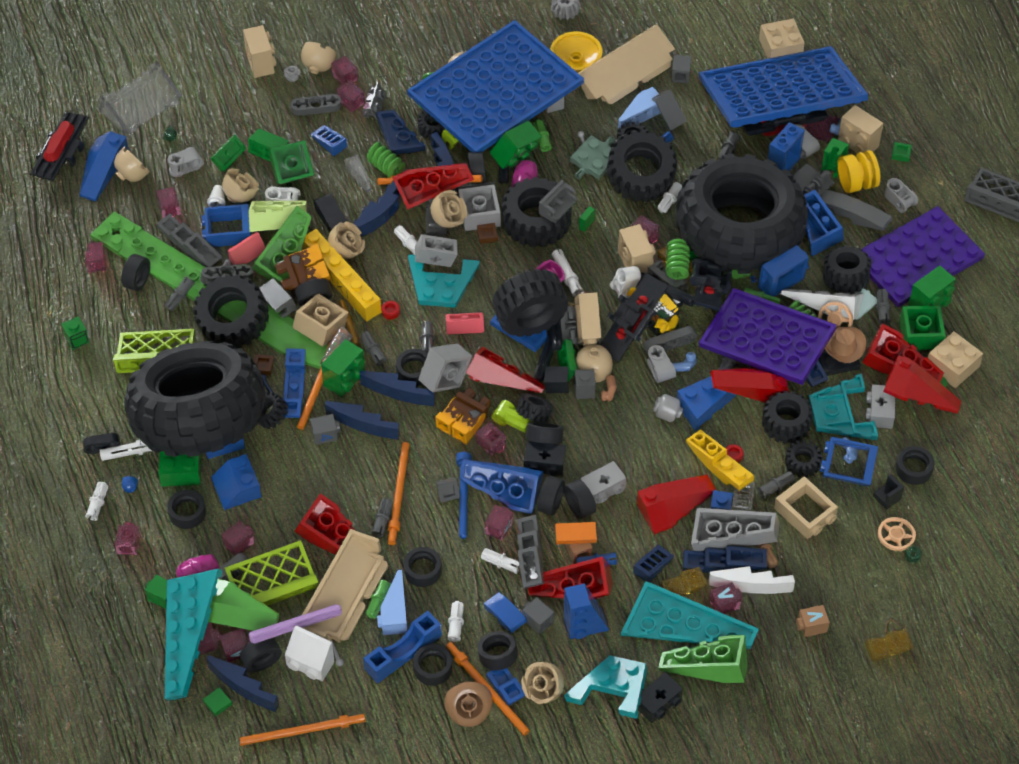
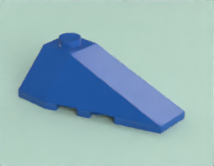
(100, 164)
(509, 484)

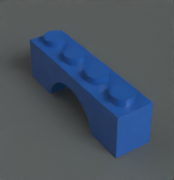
(386, 660)

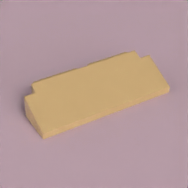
(625, 66)
(347, 583)

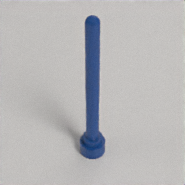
(463, 496)

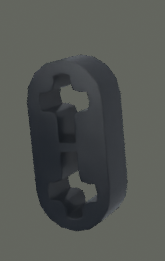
(93, 444)

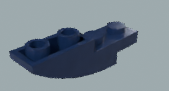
(379, 213)

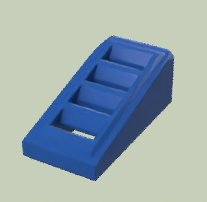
(338, 146)

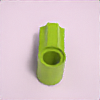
(507, 414)

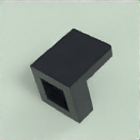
(556, 380)
(889, 493)

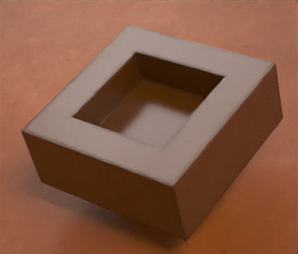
(487, 233)
(264, 363)

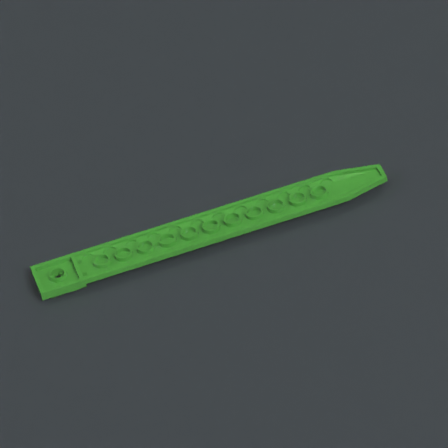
(171, 268)

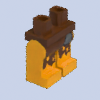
(303, 267)
(463, 415)

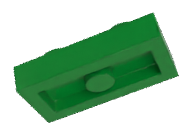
(228, 153)
(567, 358)

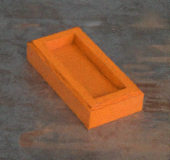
(576, 533)

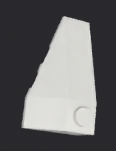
(820, 298)

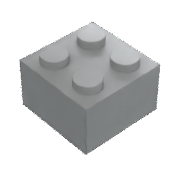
(481, 206)
(445, 367)

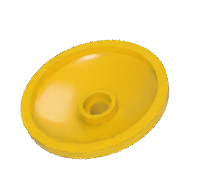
(577, 49)

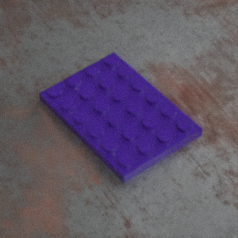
(916, 250)
(767, 336)

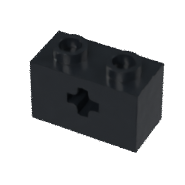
(545, 457)
(660, 697)

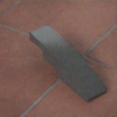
(859, 211)
(188, 241)
(530, 551)

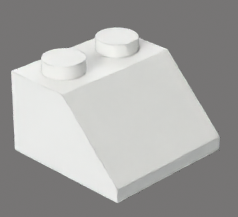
(309, 654)

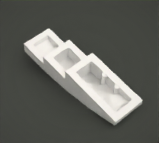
(752, 582)

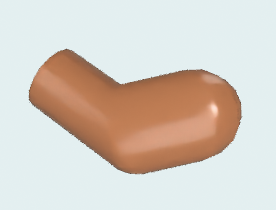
(611, 388)

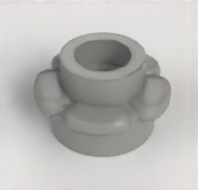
(292, 73)

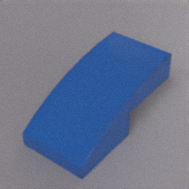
(505, 611)
(505, 685)

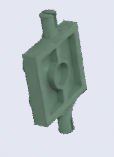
(592, 157)

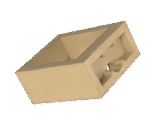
(587, 318)
(792, 494)

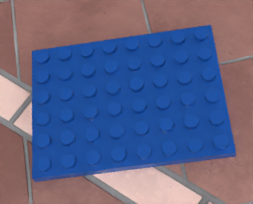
(782, 86)
(495, 87)

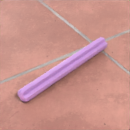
(301, 621)

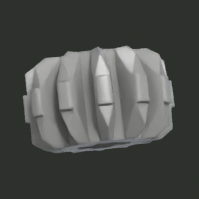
(565, 8)

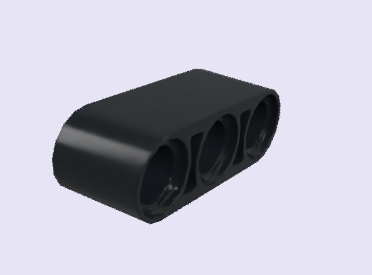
(329, 211)

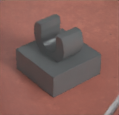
(447, 489)

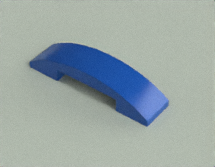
(294, 381)

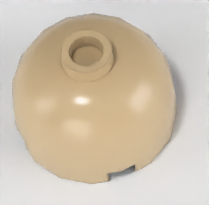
(317, 58)
(129, 166)
(239, 187)
(448, 209)
(346, 240)
(596, 358)
(542, 682)

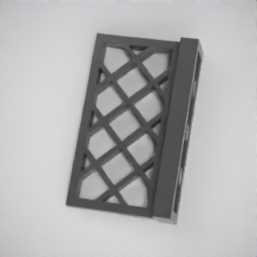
(988, 197)

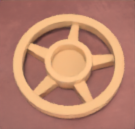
(836, 317)
(896, 534)

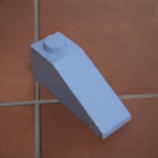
(641, 108)
(393, 608)

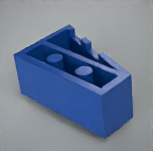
(822, 226)
(702, 401)
(582, 613)

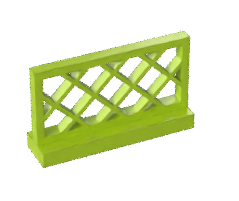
(130, 362)
(282, 591)

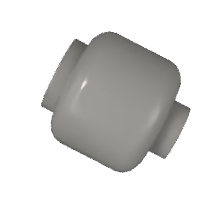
(667, 408)

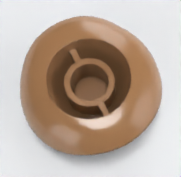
(846, 344)
(468, 703)

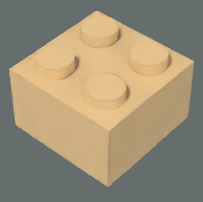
(781, 38)
(259, 51)
(860, 130)
(635, 248)
(320, 319)
(956, 358)

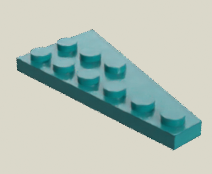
(672, 617)
(186, 625)

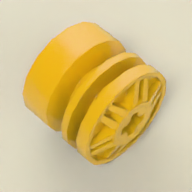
(858, 171)

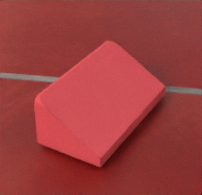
(246, 250)
(464, 323)

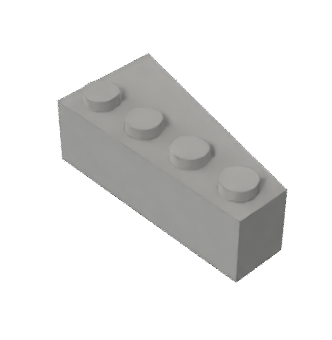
(733, 528)

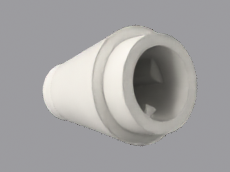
(216, 197)

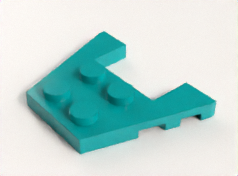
(441, 288)
(833, 412)
(615, 677)

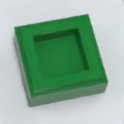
(901, 152)
(586, 218)
(217, 702)

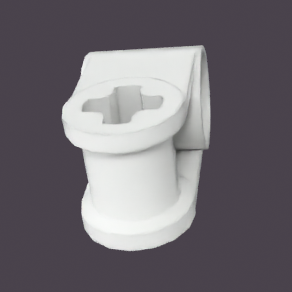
(282, 194)
(625, 279)

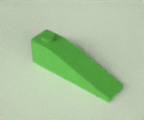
(285, 242)
(239, 609)
(714, 661)

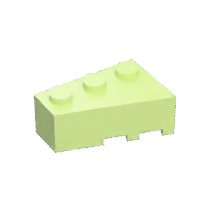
(271, 214)

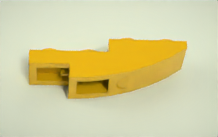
(718, 462)

